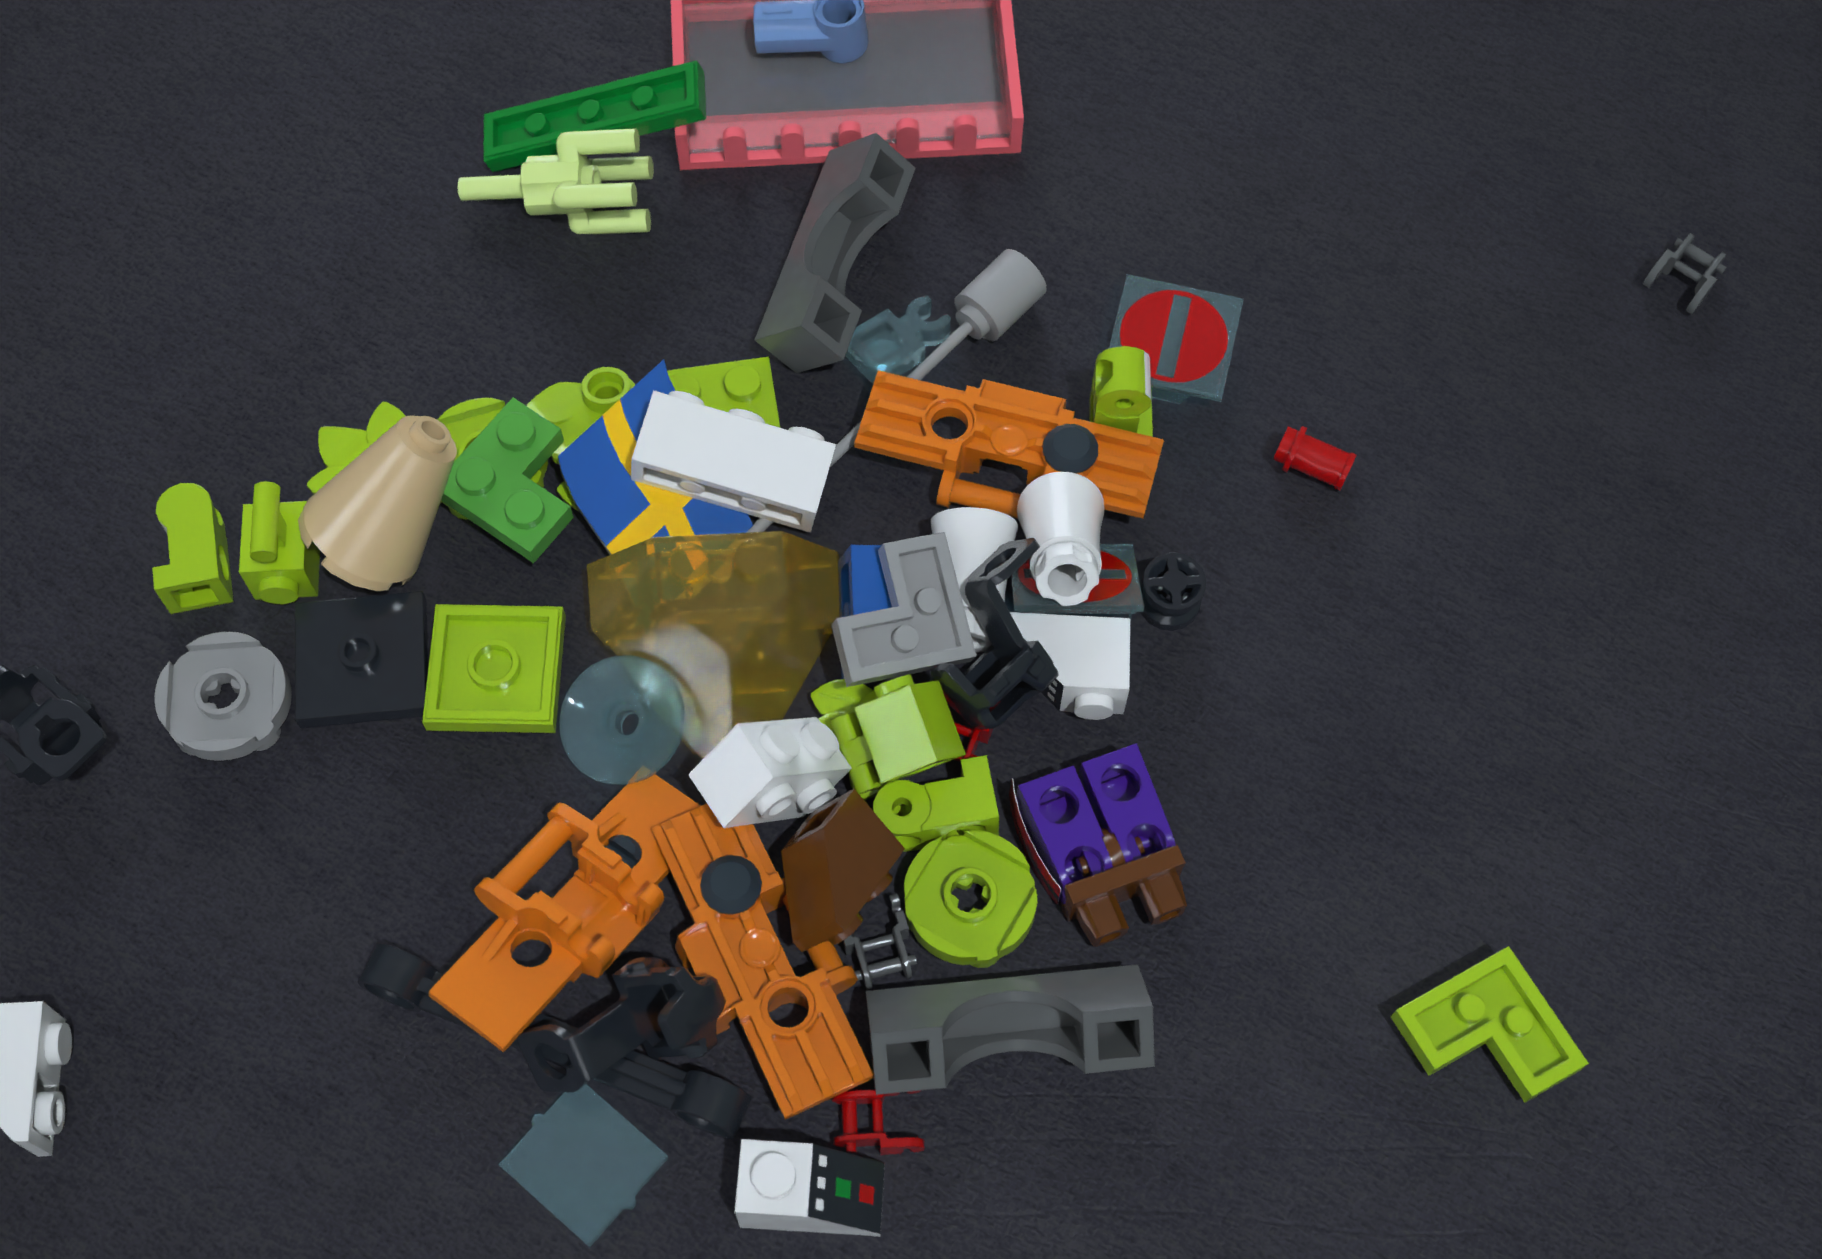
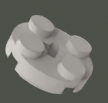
(231, 731)

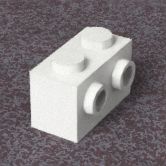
(770, 771)

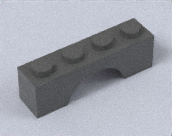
(854, 196)
(1085, 1016)

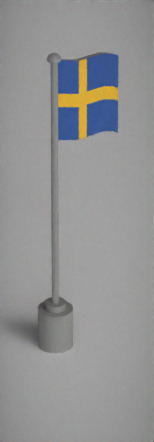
(630, 512)

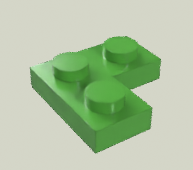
(494, 484)

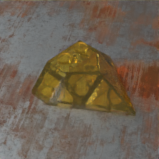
(723, 617)

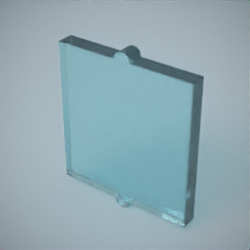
(583, 1162)

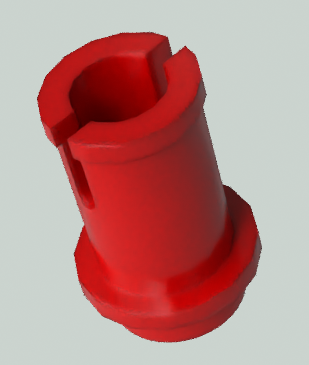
(1314, 457)

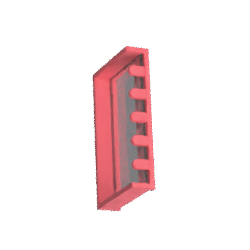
(930, 84)

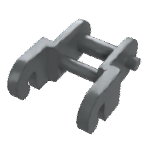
(1671, 260)
(899, 933)

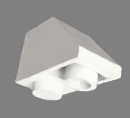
(31, 1056)

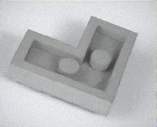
(922, 626)

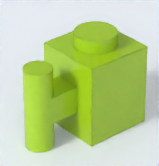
(271, 550)
(902, 731)

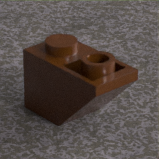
(835, 868)

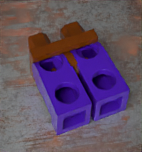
(1105, 842)

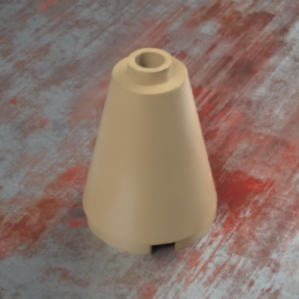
(382, 505)

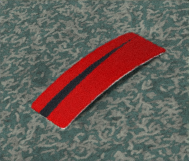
(1034, 859)

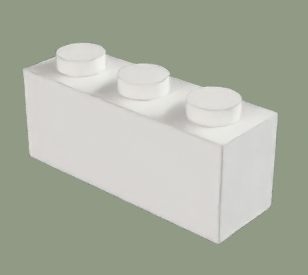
(732, 459)

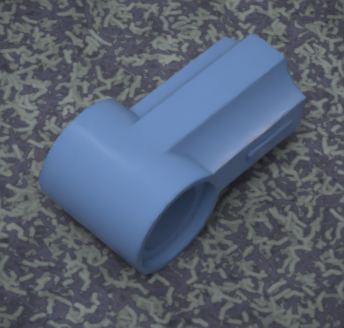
(825, 26)

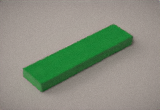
(642, 102)

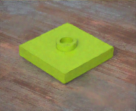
(494, 668)

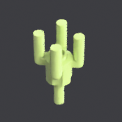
(573, 185)

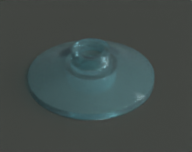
(595, 714)

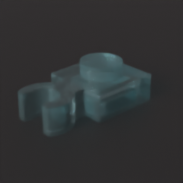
(896, 343)

